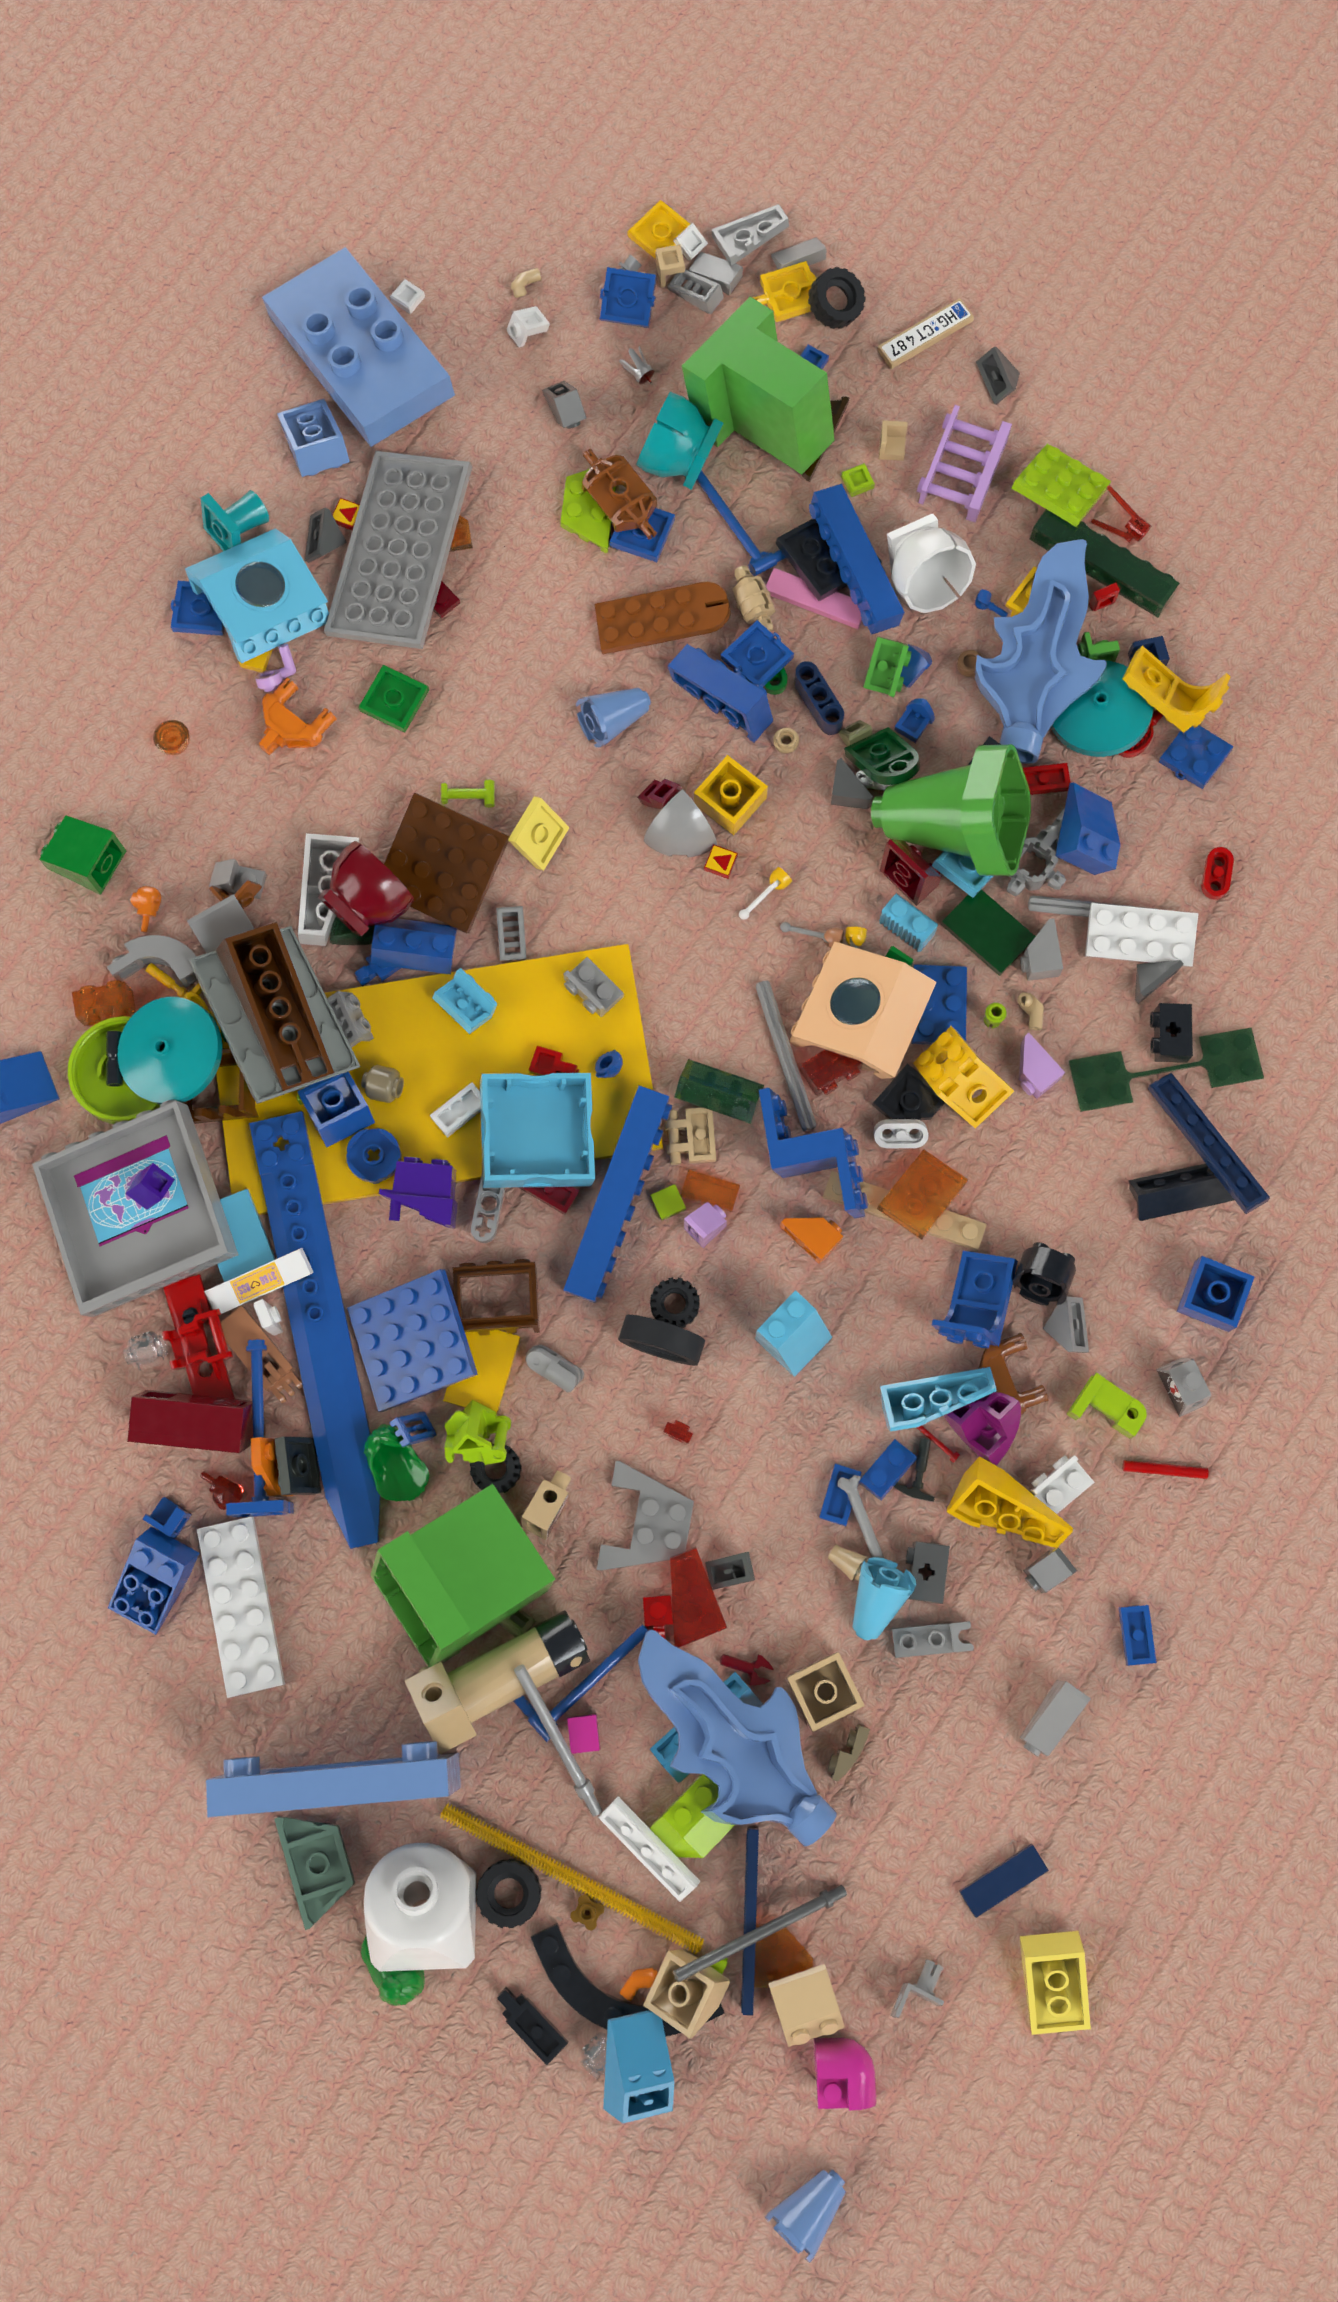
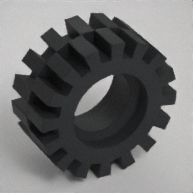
(680, 1287)
(504, 1483)

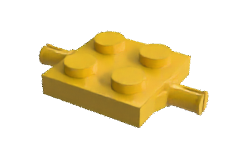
(787, 291)

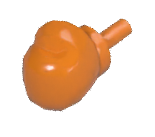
(147, 901)

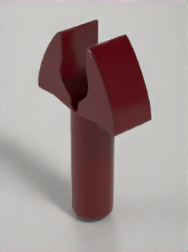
(747, 1667)

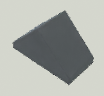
(848, 789)

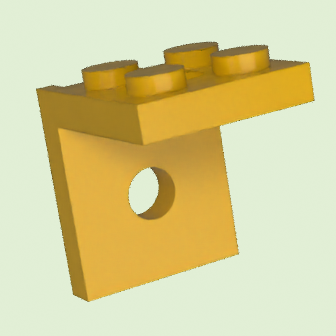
(961, 1077)

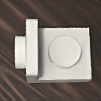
(526, 323)

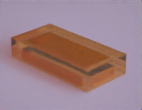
(710, 1189)

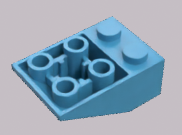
(637, 2068)

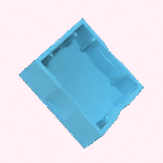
(536, 1130)

